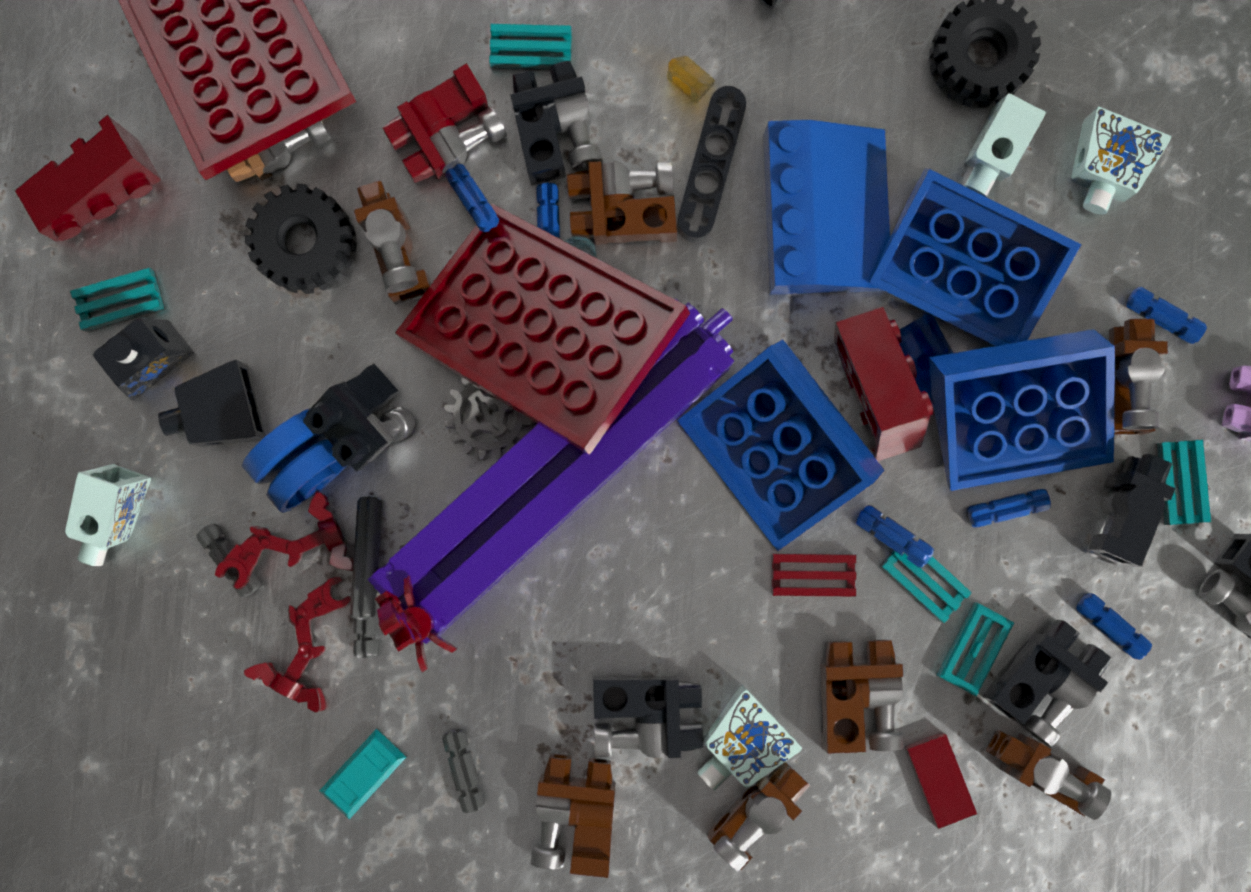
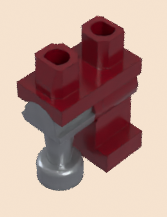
(432, 124)

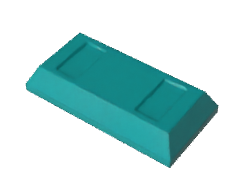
(362, 773)

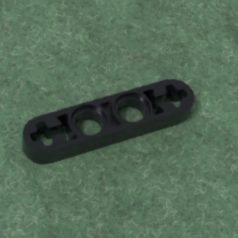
(713, 164)

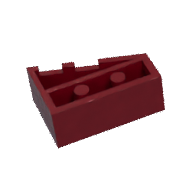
(88, 182)
(883, 382)

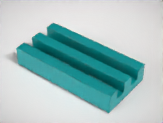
(529, 31)
(84, 308)
(1199, 482)
(952, 603)
(961, 641)

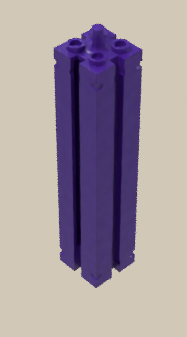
(546, 482)

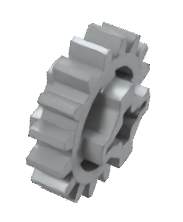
(473, 427)

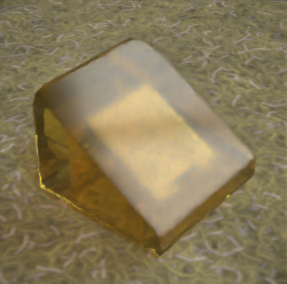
(689, 77)

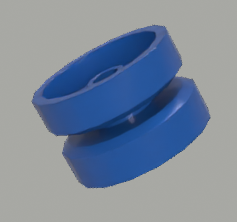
(293, 462)

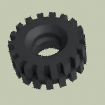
(1002, 29)
(318, 265)

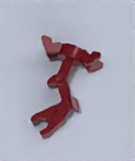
(245, 556)
(318, 603)
(408, 625)

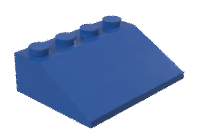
(824, 206)
(972, 261)
(1025, 408)
(781, 445)

